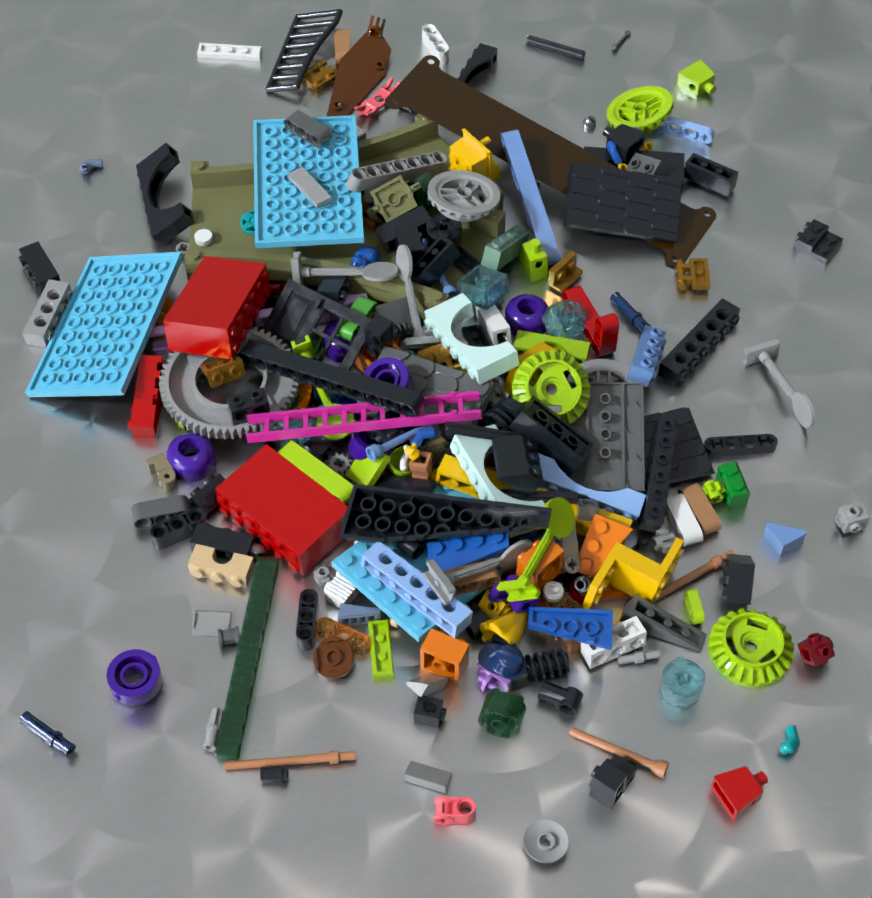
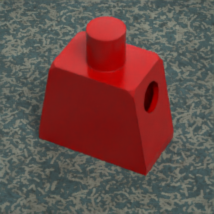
(739, 789)

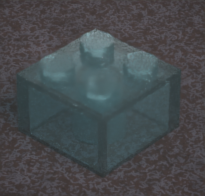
(483, 286)

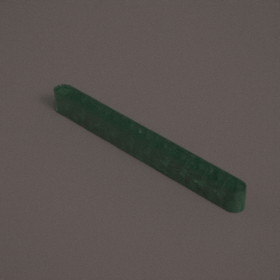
(247, 659)

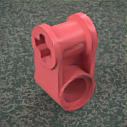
(453, 809)

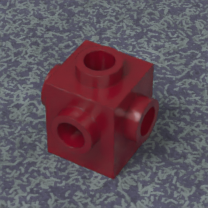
(816, 649)

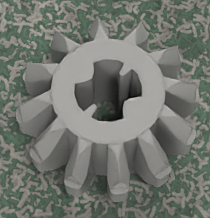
(340, 464)

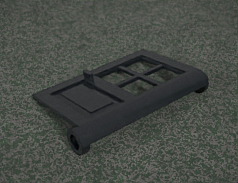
(299, 313)

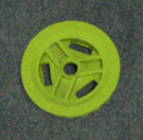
(655, 106)
(552, 365)
(746, 666)

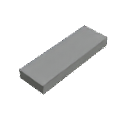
(309, 187)

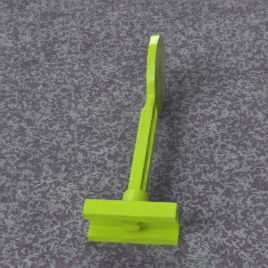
(306, 349)
(560, 526)

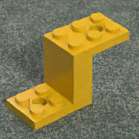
(633, 573)

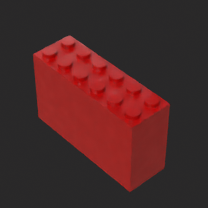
(217, 307)
(283, 509)

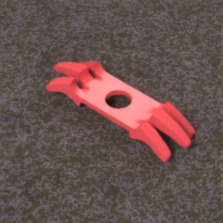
(372, 104)

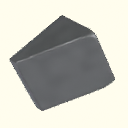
(586, 509)

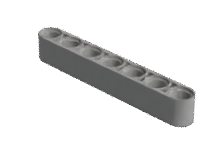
(410, 167)

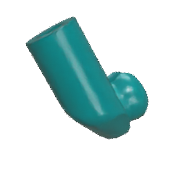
(792, 742)

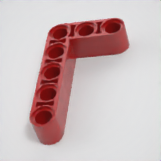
(599, 331)

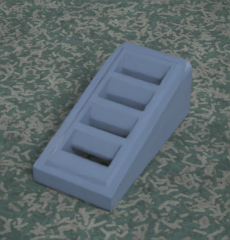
(357, 615)

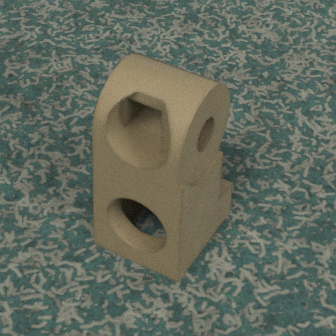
(160, 465)

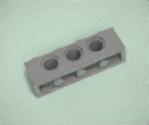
(47, 313)

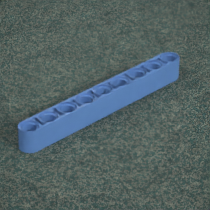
(529, 194)

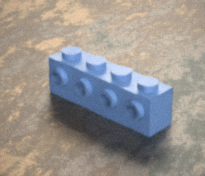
(647, 356)

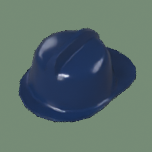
(503, 660)

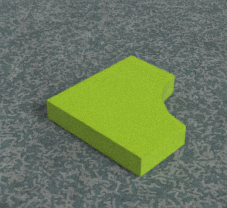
(367, 472)

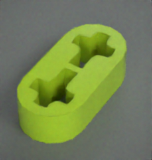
(694, 606)

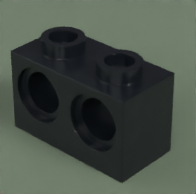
(247, 403)

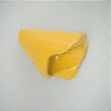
(508, 626)

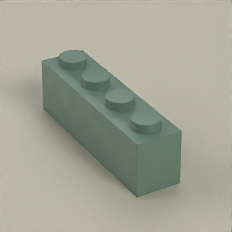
(504, 248)

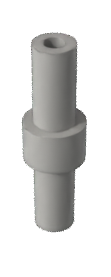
(638, 657)

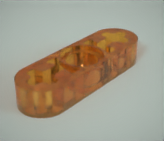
(338, 628)

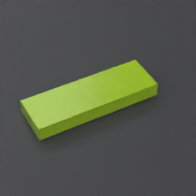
(381, 649)

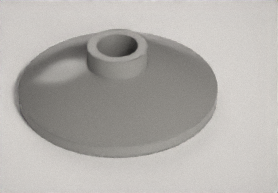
(549, 832)

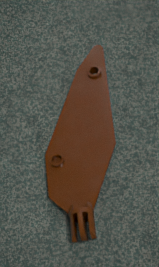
(360, 70)

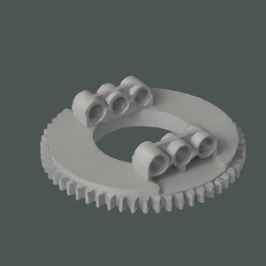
(208, 418)

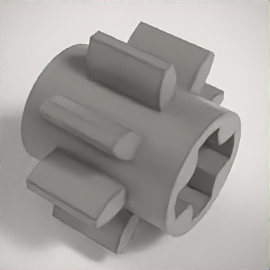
(663, 540)

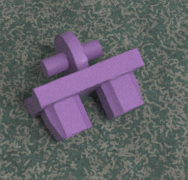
(491, 680)

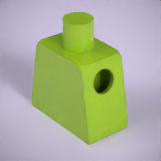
(697, 79)
(532, 255)

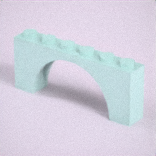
(480, 362)
(471, 455)

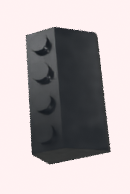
(552, 434)

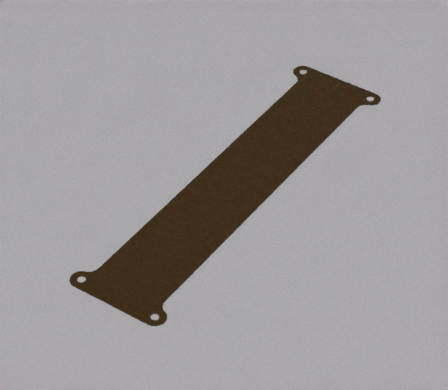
(462, 107)

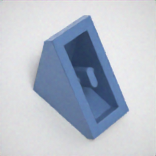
(783, 537)

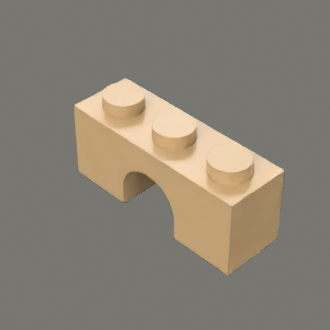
(236, 571)

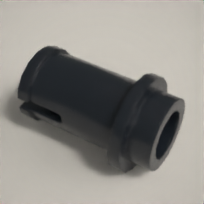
(583, 583)
(274, 774)

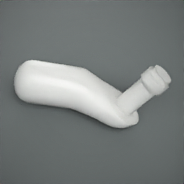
(404, 461)

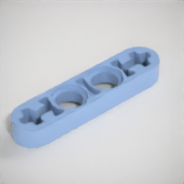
(682, 130)

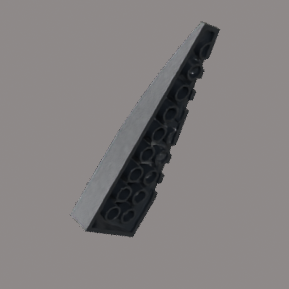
(406, 515)

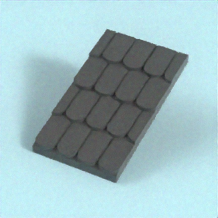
(438, 379)
(616, 429)

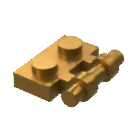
(321, 79)
(698, 277)
(438, 354)

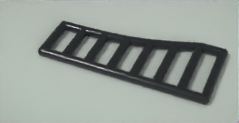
(315, 45)

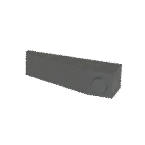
(663, 624)

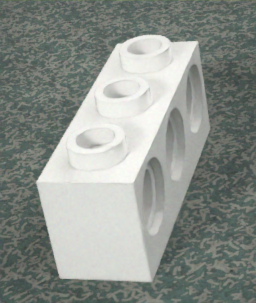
(625, 638)

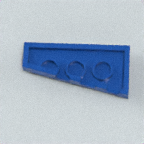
(467, 549)
(579, 625)

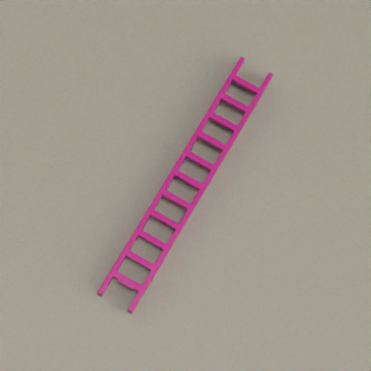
(364, 425)

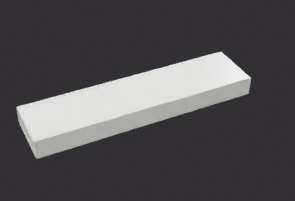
(230, 52)

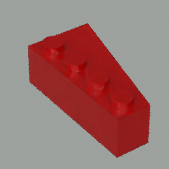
(147, 398)

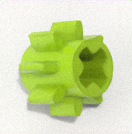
(714, 491)

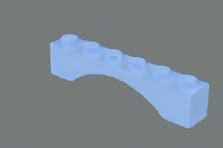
(621, 502)

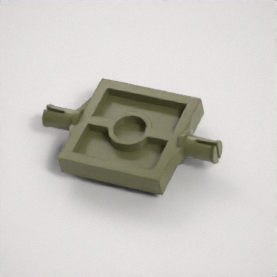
(393, 199)

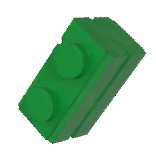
(735, 485)

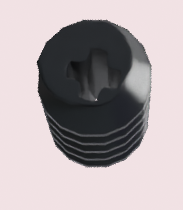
(547, 663)

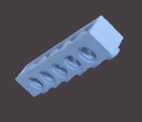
(404, 578)

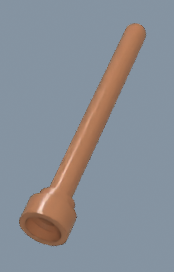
(658, 767)

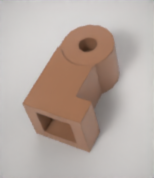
(420, 468)

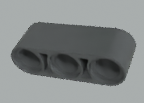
(307, 129)
(151, 512)

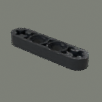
(739, 441)

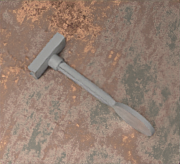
(404, 264)
(374, 272)
(801, 403)
(442, 583)

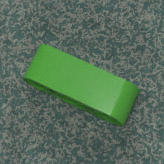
(363, 306)

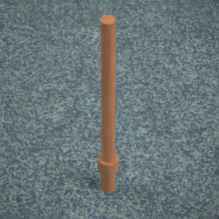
(714, 563)
(332, 757)

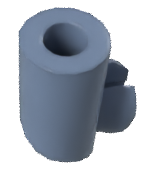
(88, 165)

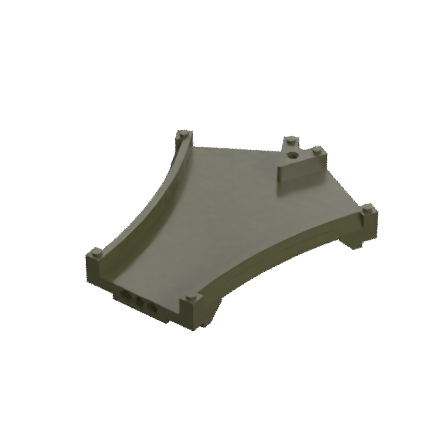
(227, 192)

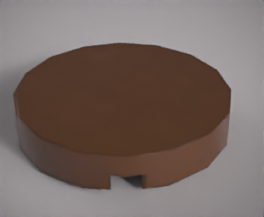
(334, 658)

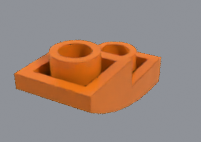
(306, 396)

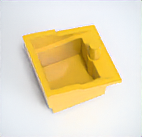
(473, 156)

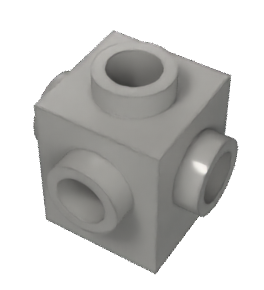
(852, 517)

